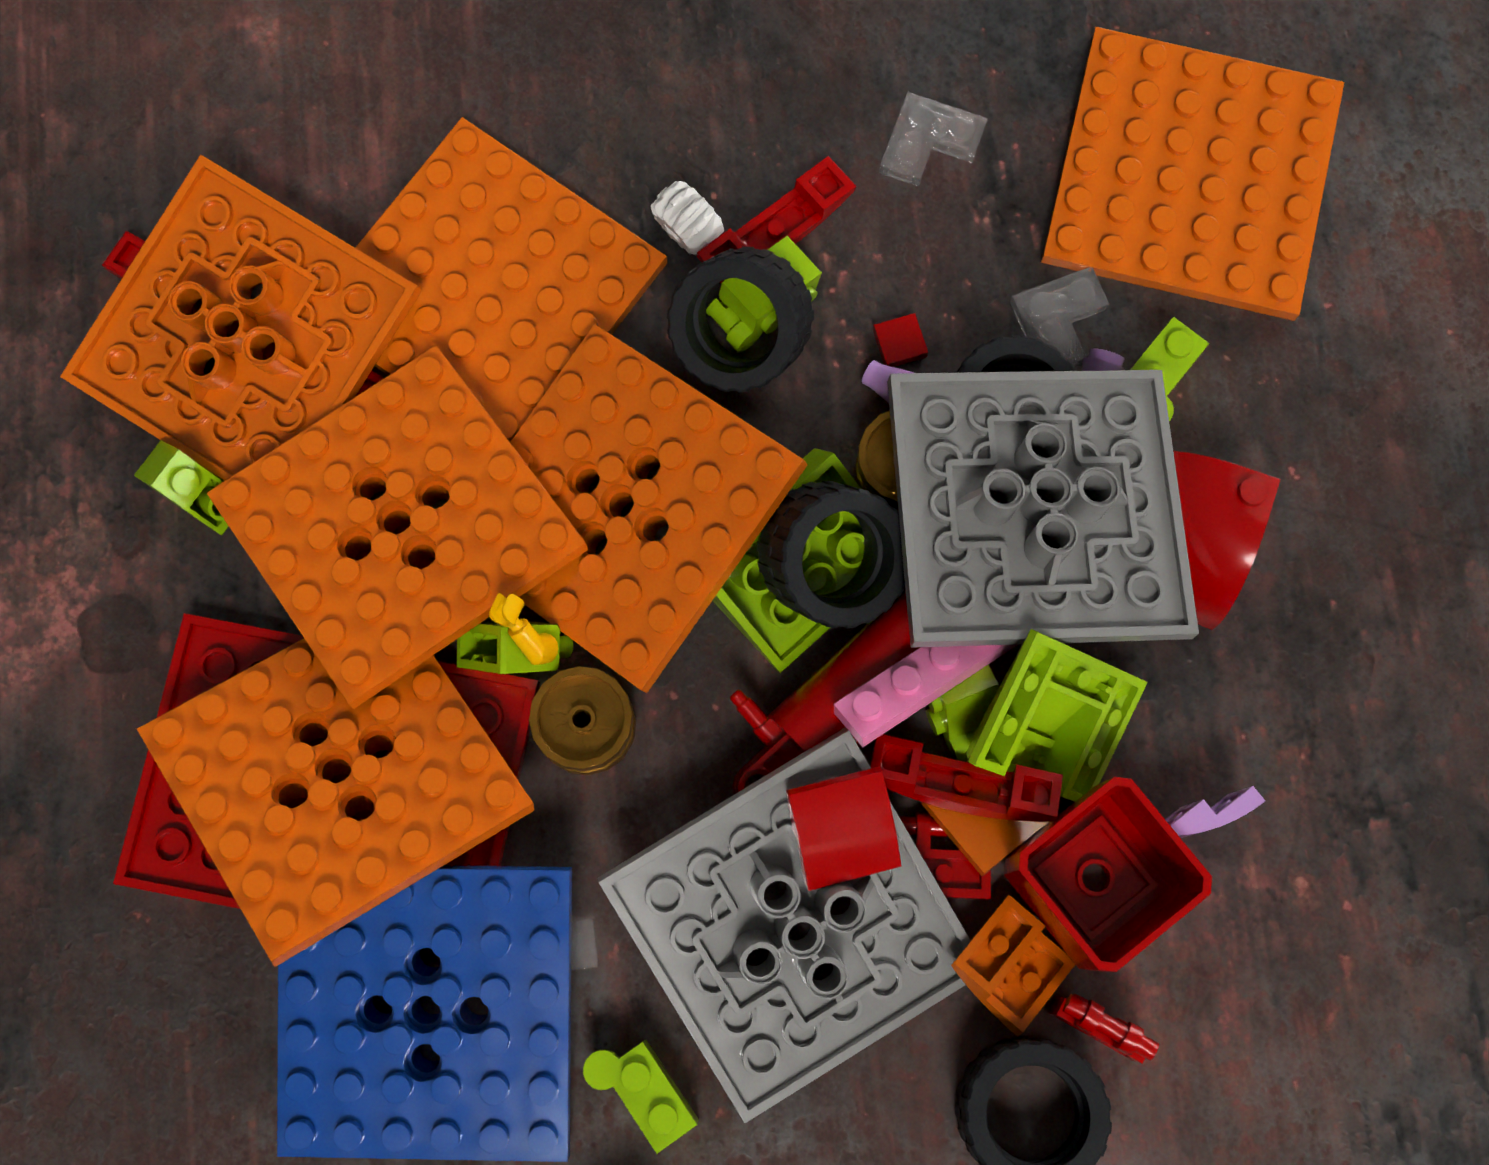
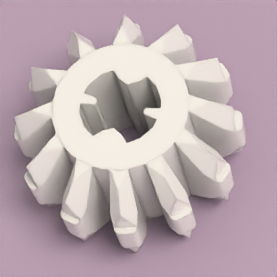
(686, 217)

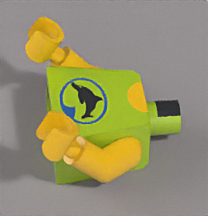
(512, 643)

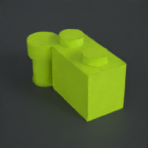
(747, 310)
(1173, 353)
(962, 710)
(645, 1091)

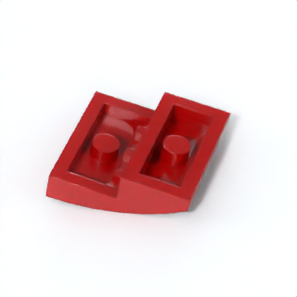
(844, 828)

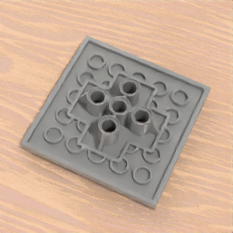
(981, 565)
(702, 909)

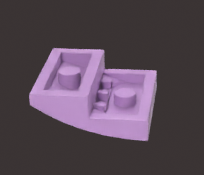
(1200, 817)

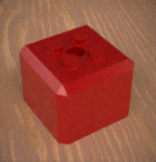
(1147, 870)

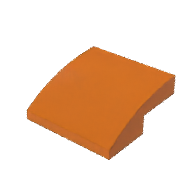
(981, 838)
(1013, 965)

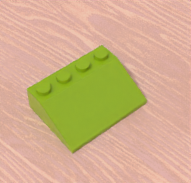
(828, 564)

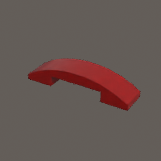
(793, 215)
(965, 788)

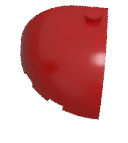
(1223, 525)

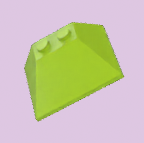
(1056, 715)

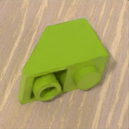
(182, 483)

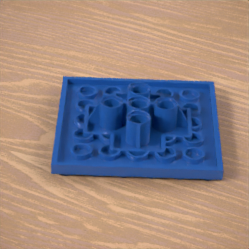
(503, 1078)

